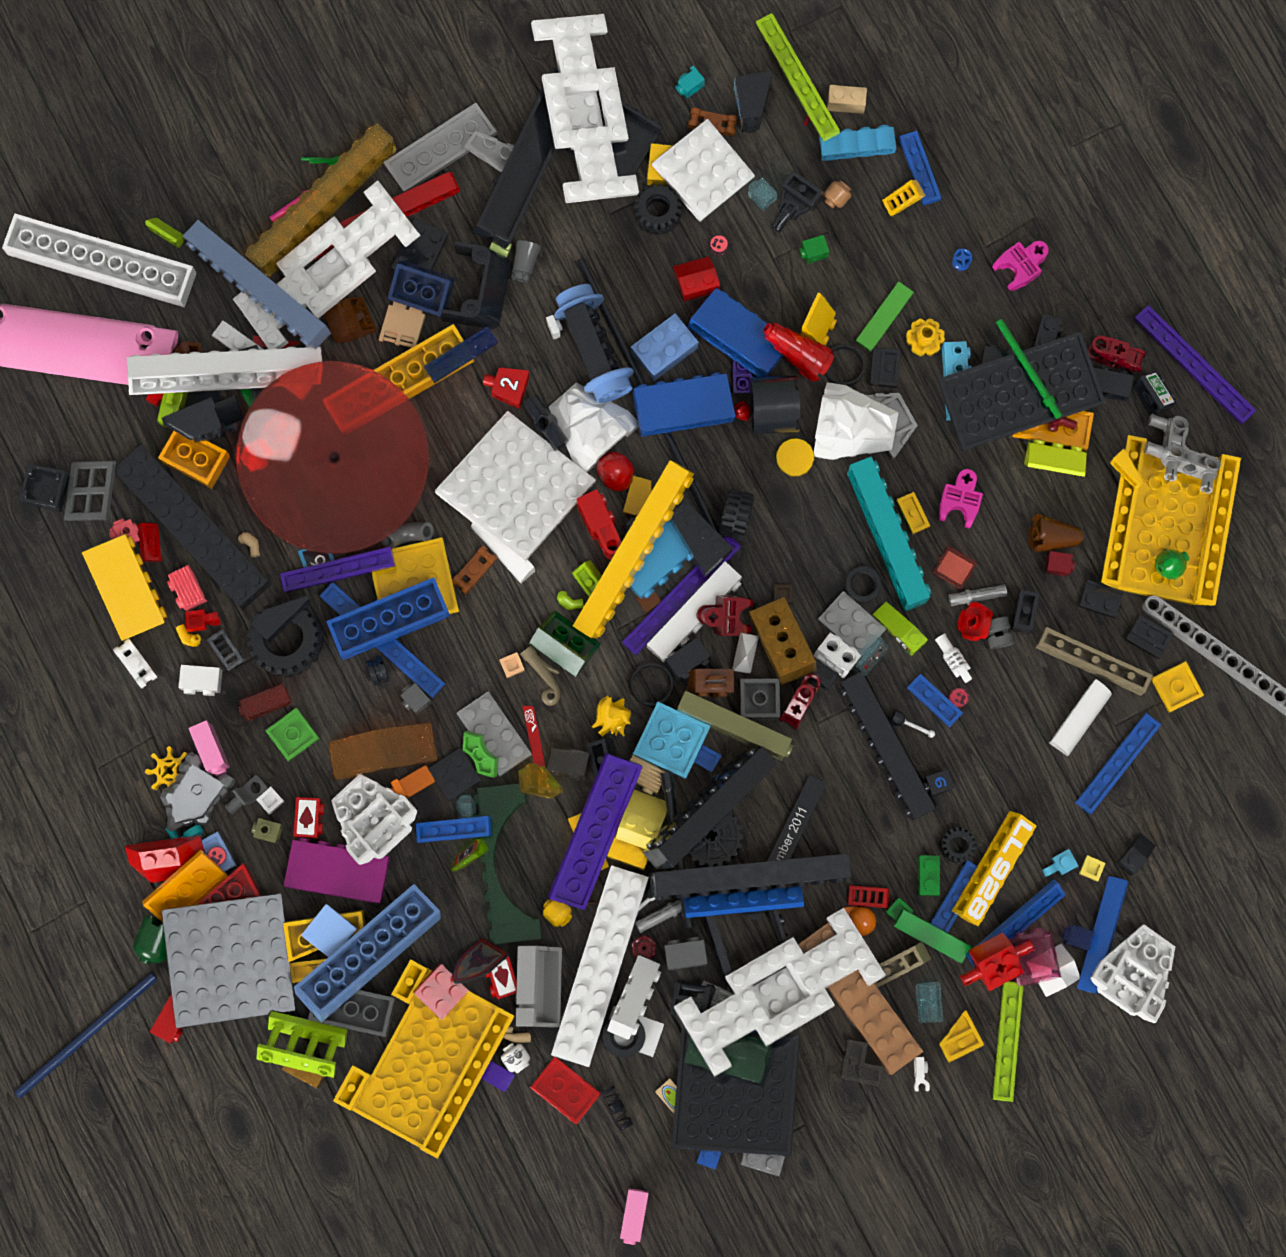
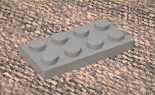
(500, 737)

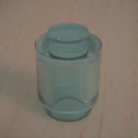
(466, 807)

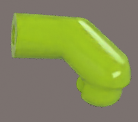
(566, 602)

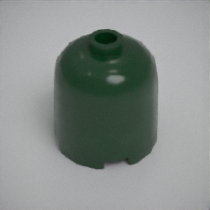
(150, 941)

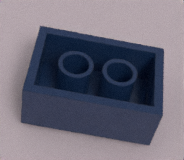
(421, 288)

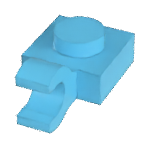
(1062, 863)

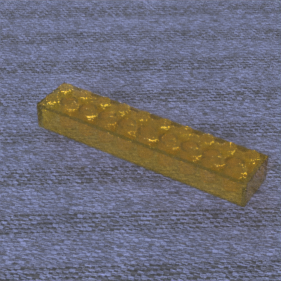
(322, 199)

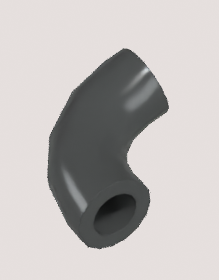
(409, 532)

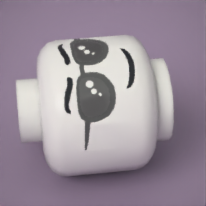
(515, 1058)

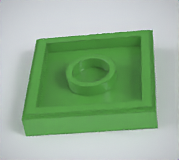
(292, 734)

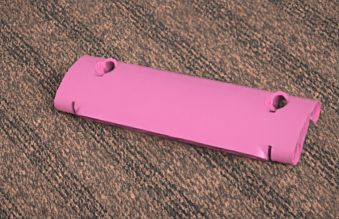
(76, 343)

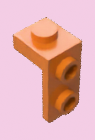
(413, 782)

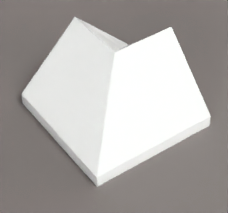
(1068, 973)

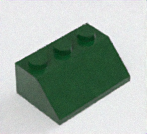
(564, 643)

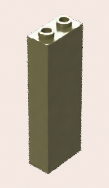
(735, 726)

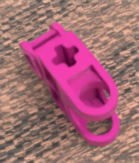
(1022, 262)
(961, 498)

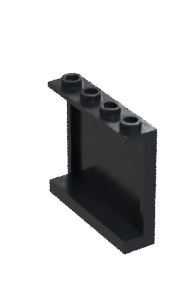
(641, 134)

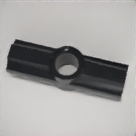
(552, 432)

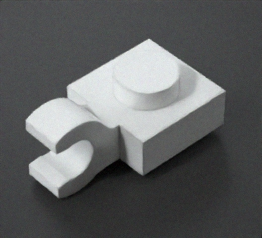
(920, 1068)

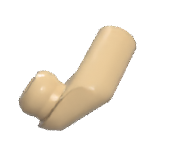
(252, 542)
(517, 1037)

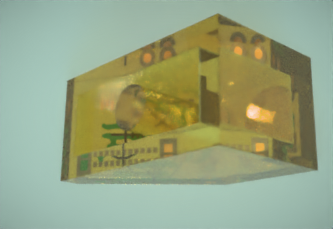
(538, 781)

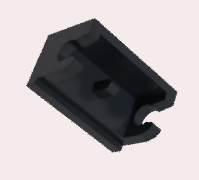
(826, 674)

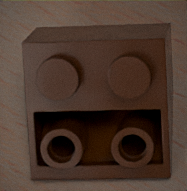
(349, 320)

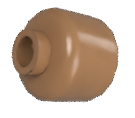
(837, 194)

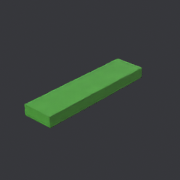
(884, 317)

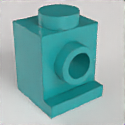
(690, 83)

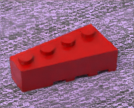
(237, 885)

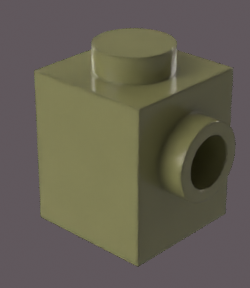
(267, 831)

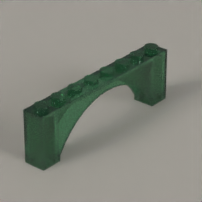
(508, 922)

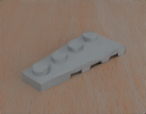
(489, 149)

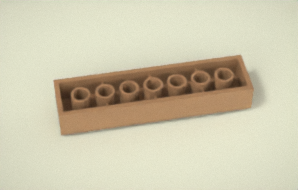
(869, 1013)

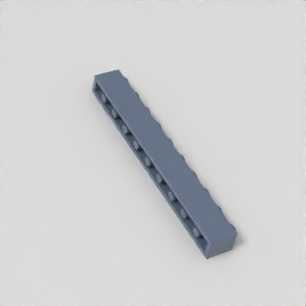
(257, 285)

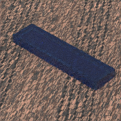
(460, 354)

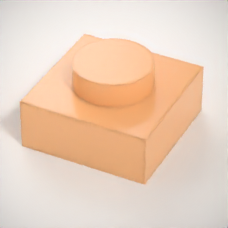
(512, 665)

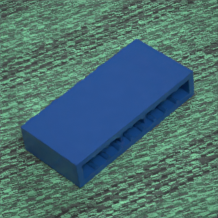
(735, 333)
(683, 404)

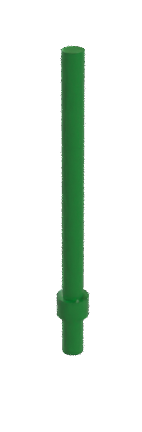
(1049, 400)

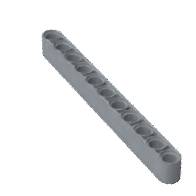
(1224, 652)

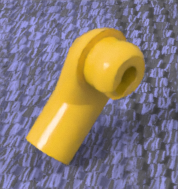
(187, 638)

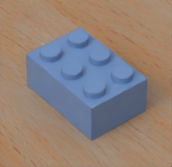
(664, 347)

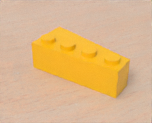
(298, 946)

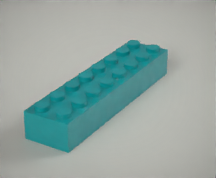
(888, 534)

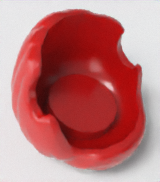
(615, 471)

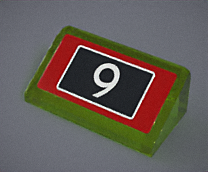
(469, 854)

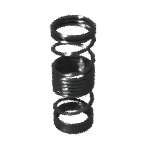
(616, 1108)

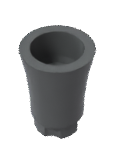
(525, 260)

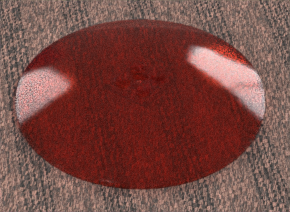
(288, 449)

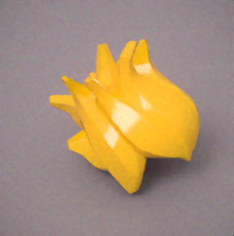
(612, 716)

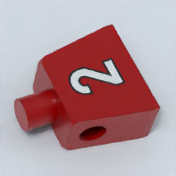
(508, 385)

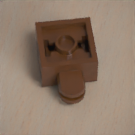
(711, 681)

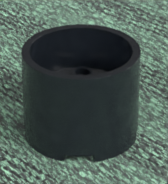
(774, 404)

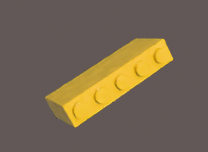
(124, 586)

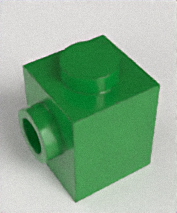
(814, 249)

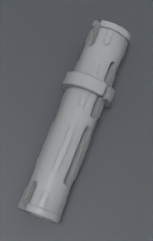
(977, 595)
(659, 916)

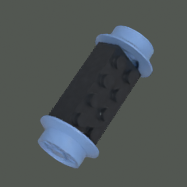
(606, 376)

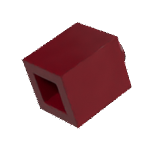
(1059, 563)

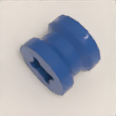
(964, 256)

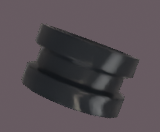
(378, 671)

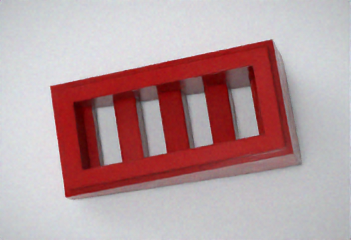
(886, 896)

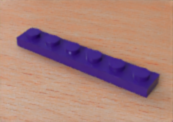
(337, 569)

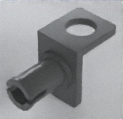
(245, 795)

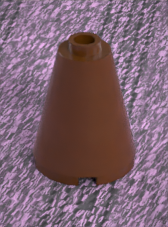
(1052, 534)

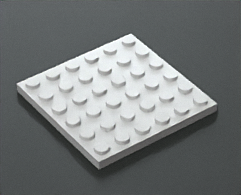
(515, 486)

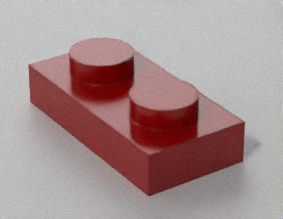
(149, 542)

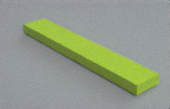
(1007, 1042)

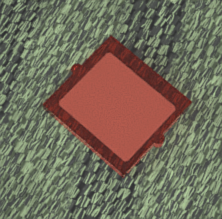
(955, 567)

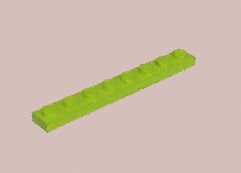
(797, 77)

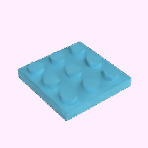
(671, 740)

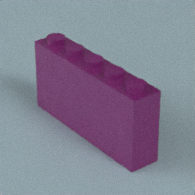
(335, 872)

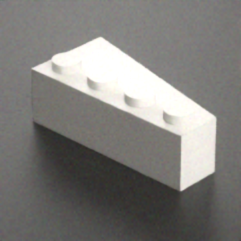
(633, 998)

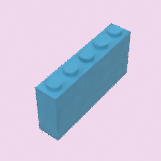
(663, 560)

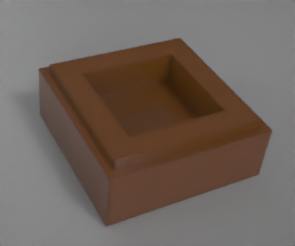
(649, 603)

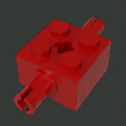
(996, 962)

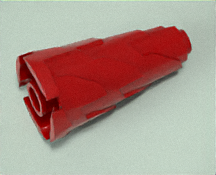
(800, 351)

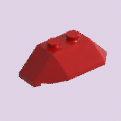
(162, 858)

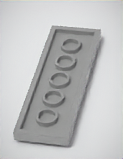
(437, 148)

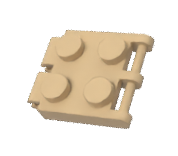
(402, 325)

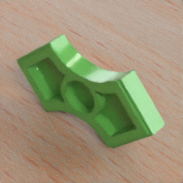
(475, 746)

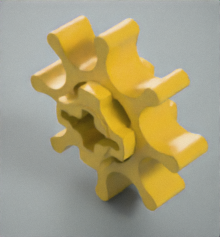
(163, 765)

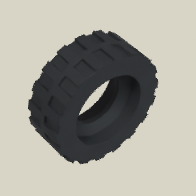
(623, 1051)

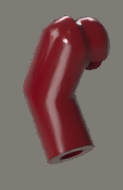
(1066, 422)

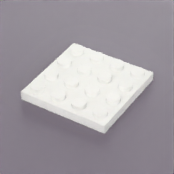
(703, 170)

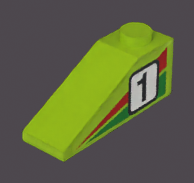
(900, 628)

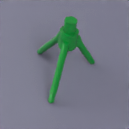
(331, 161)

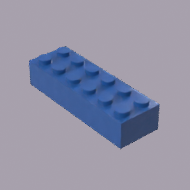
(388, 618)

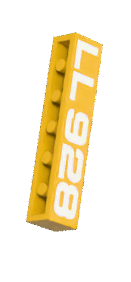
(994, 868)

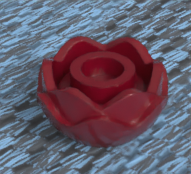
(645, 941)

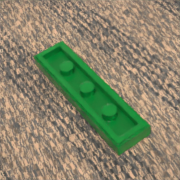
(932, 935)

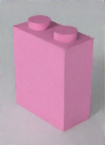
(209, 748)
(634, 1216)

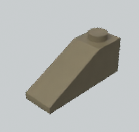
(903, 963)

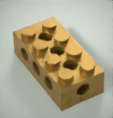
(778, 652)

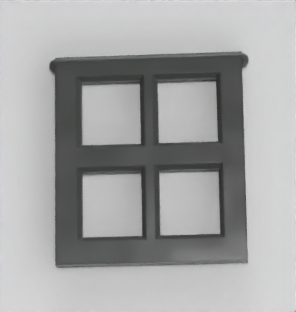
(90, 490)

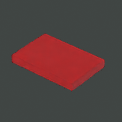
(565, 1090)

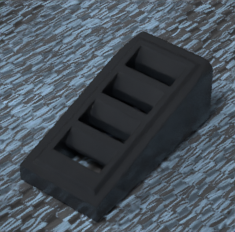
(211, 639)

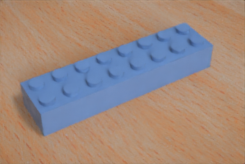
(367, 952)

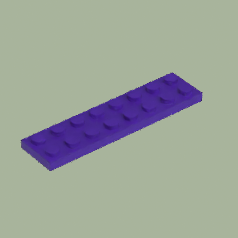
(595, 831)

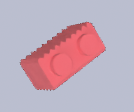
(187, 588)

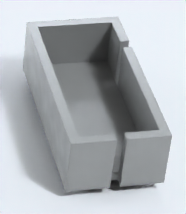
(538, 986)

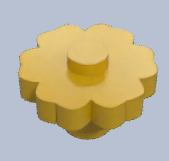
(925, 337)

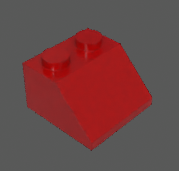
(696, 278)

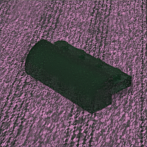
(746, 1056)

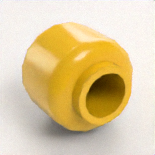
(557, 913)

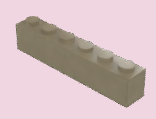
(1094, 661)

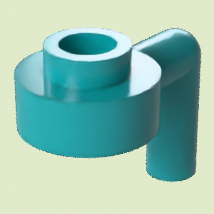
(194, 831)

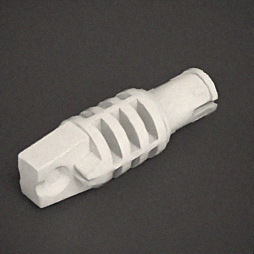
(954, 658)

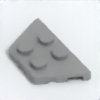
(905, 422)

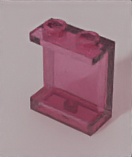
(1041, 963)

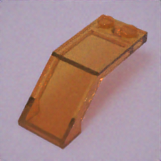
(382, 750)

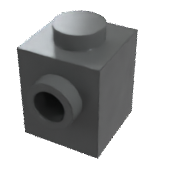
(414, 698)

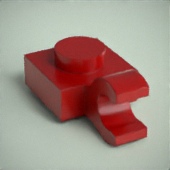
(198, 620)

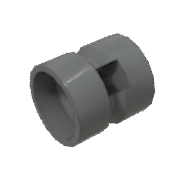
(1000, 625)

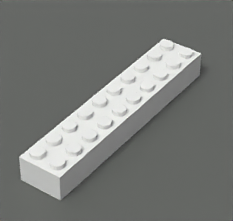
(99, 260)
(214, 369)
(600, 966)

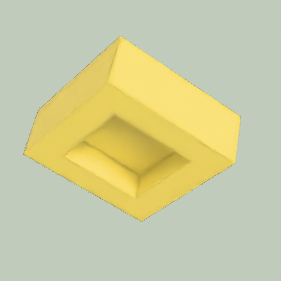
(1092, 868)

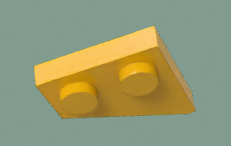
(961, 1039)

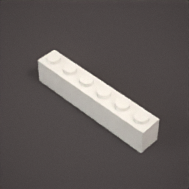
(685, 622)

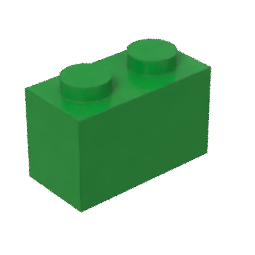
(929, 876)

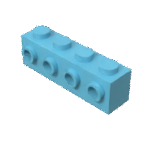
(954, 359)

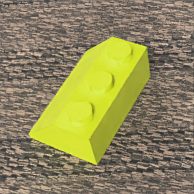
(1056, 458)

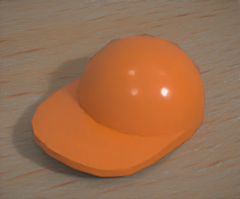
(862, 918)

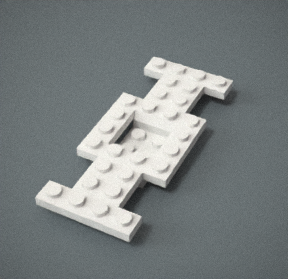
(576, 109)
(339, 269)
(784, 998)

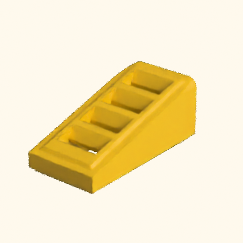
(919, 194)
(1125, 467)

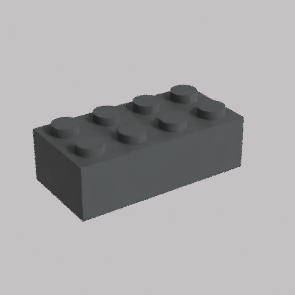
(363, 1013)

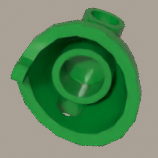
(1171, 563)

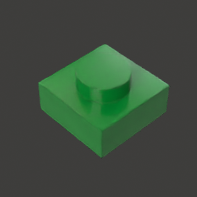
(896, 909)

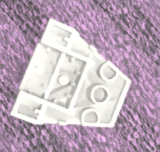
(852, 424)
(590, 425)
(372, 818)
(1137, 974)

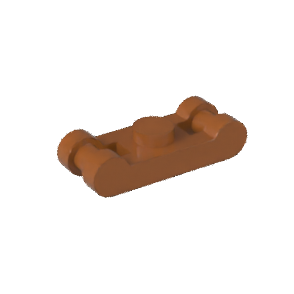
(715, 119)
(474, 569)

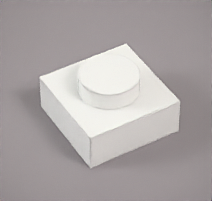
(554, 326)
(270, 800)

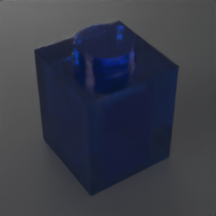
(1078, 937)

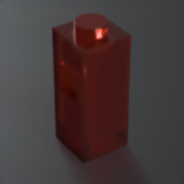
(264, 702)

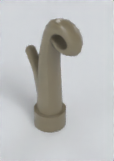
(543, 669)

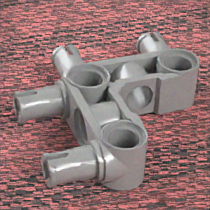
(1177, 456)

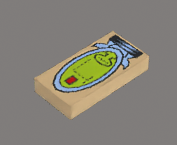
(667, 1093)

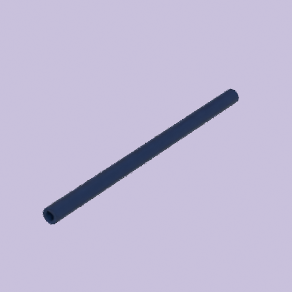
(85, 1035)

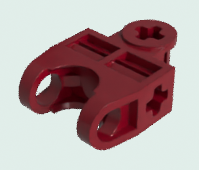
(1122, 355)
(725, 615)
(800, 702)

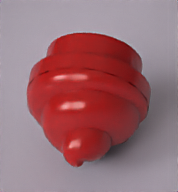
(742, 410)

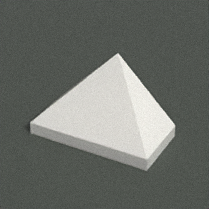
(745, 653)

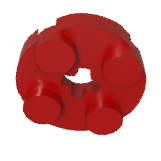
(983, 618)

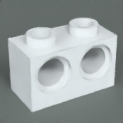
(834, 658)

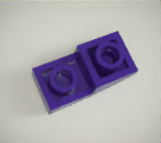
(741, 378)
(498, 1076)

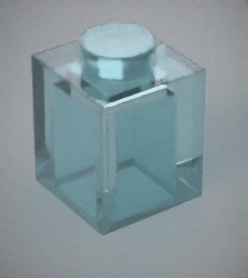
(762, 193)

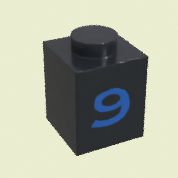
(938, 783)

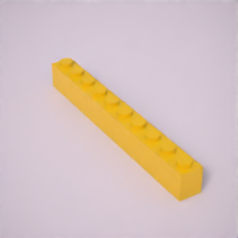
(633, 550)

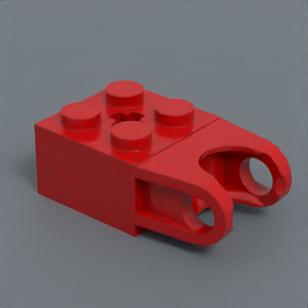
(599, 521)

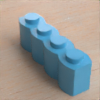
(859, 143)

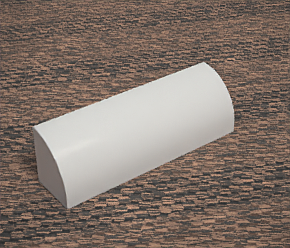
(520, 570)
(1081, 717)

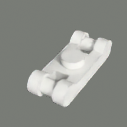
(135, 663)

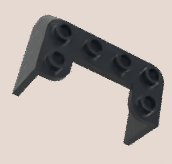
(206, 419)

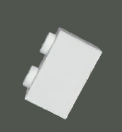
(200, 679)

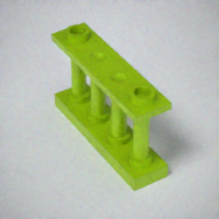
(307, 1029)

